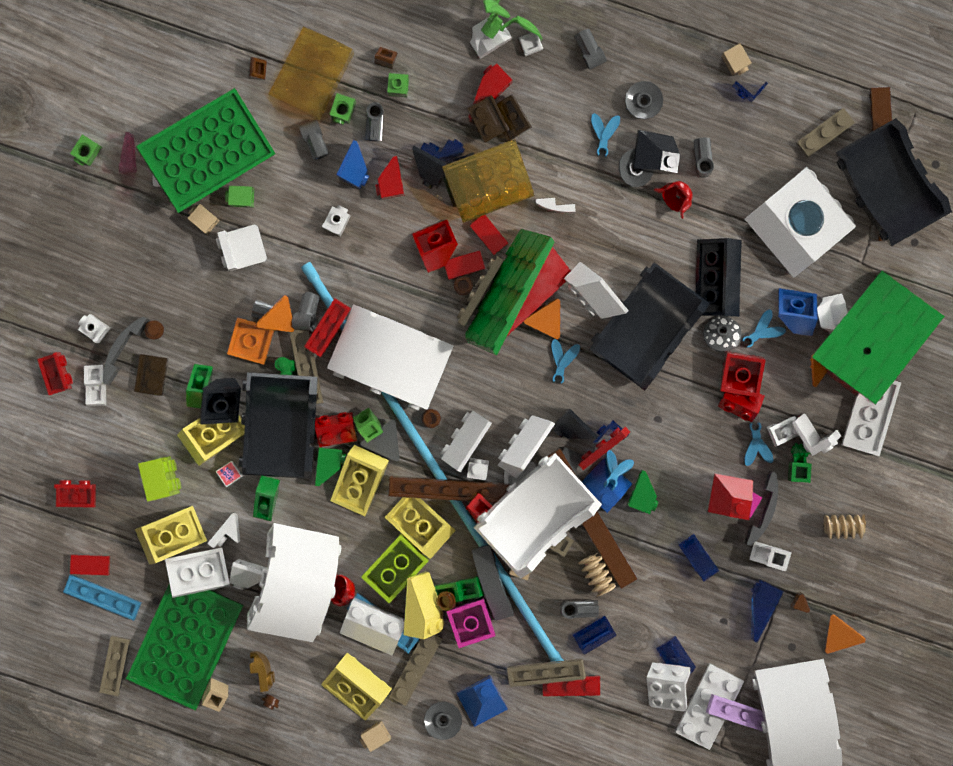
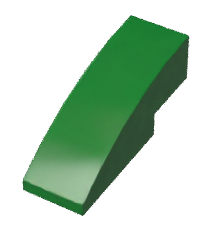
(462, 589)

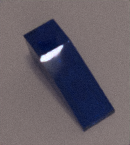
(764, 602)

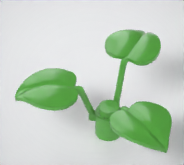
(494, 23)

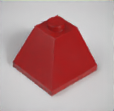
(435, 245)
(731, 496)

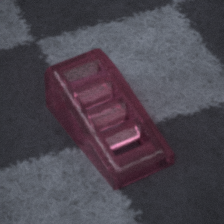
(128, 155)

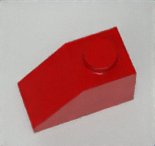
(390, 181)

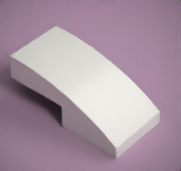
(549, 204)
(94, 385)

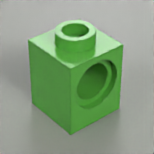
(398, 85)
(341, 100)
(83, 142)
(240, 196)
(368, 425)

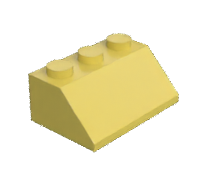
(356, 686)

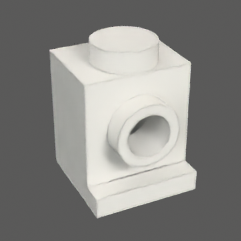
(336, 227)
(99, 331)
(477, 469)

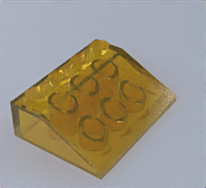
(311, 72)
(488, 181)

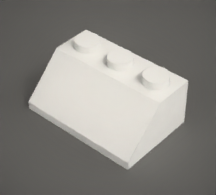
(594, 292)
(465, 440)
(524, 445)
(373, 626)

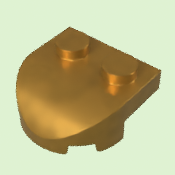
(262, 666)

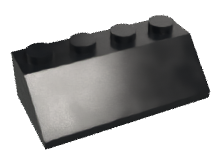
(719, 275)

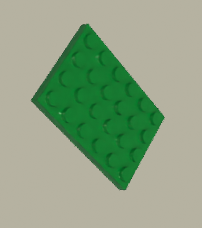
(205, 150)
(184, 645)

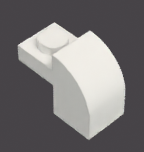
(770, 556)

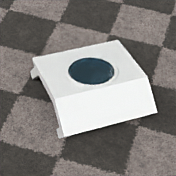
(800, 222)

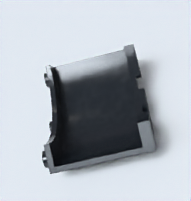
(891, 183)
(651, 330)
(279, 425)

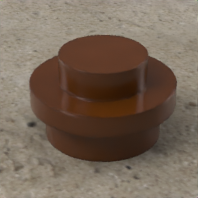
(463, 285)
(154, 330)
(431, 418)
(446, 601)
(270, 702)

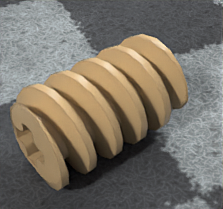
(844, 526)
(597, 574)

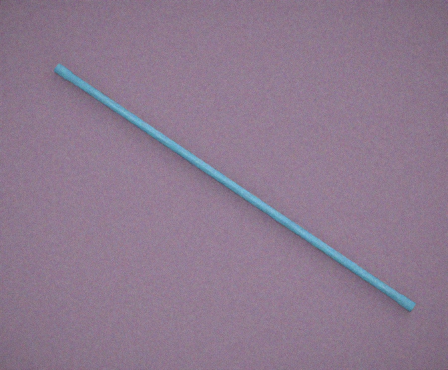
(553, 654)

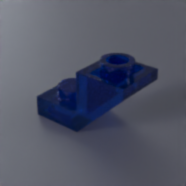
(451, 149)
(698, 557)

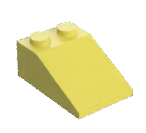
(209, 439)
(359, 480)
(420, 525)
(171, 535)
(422, 613)

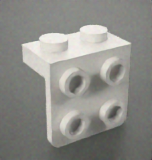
(241, 247)
(810, 437)
(667, 686)

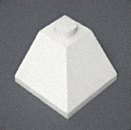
(245, 574)

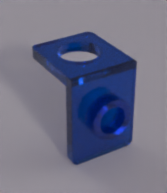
(744, 93)
(603, 429)

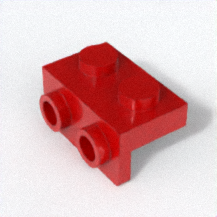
(55, 373)
(741, 405)
(335, 429)
(75, 494)

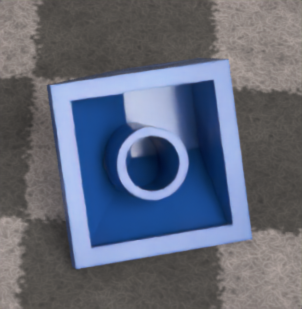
(353, 168)
(798, 311)
(595, 484)
(482, 701)

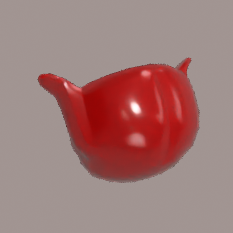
(669, 194)
(344, 591)

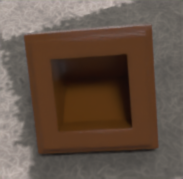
(385, 57)
(257, 68)
(800, 603)

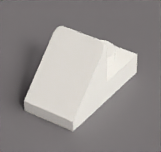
(782, 431)
(231, 528)

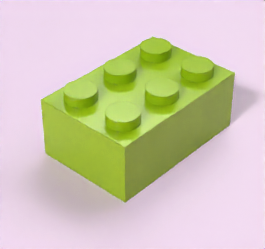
(159, 478)
(396, 564)

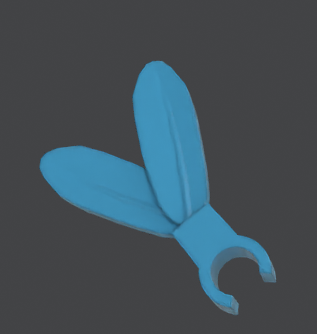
(602, 133)
(762, 331)
(561, 360)
(757, 445)
(616, 470)

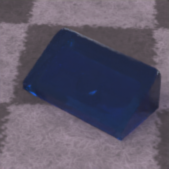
(594, 635)
(674, 654)

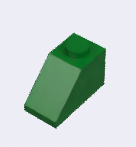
(199, 378)
(329, 463)
(643, 494)
(266, 498)

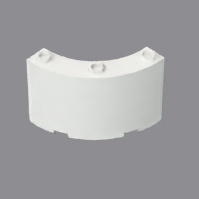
(390, 357)
(536, 514)
(295, 583)
(799, 715)

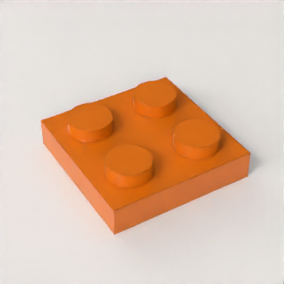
(250, 341)

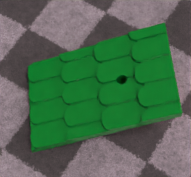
(519, 287)
(889, 325)

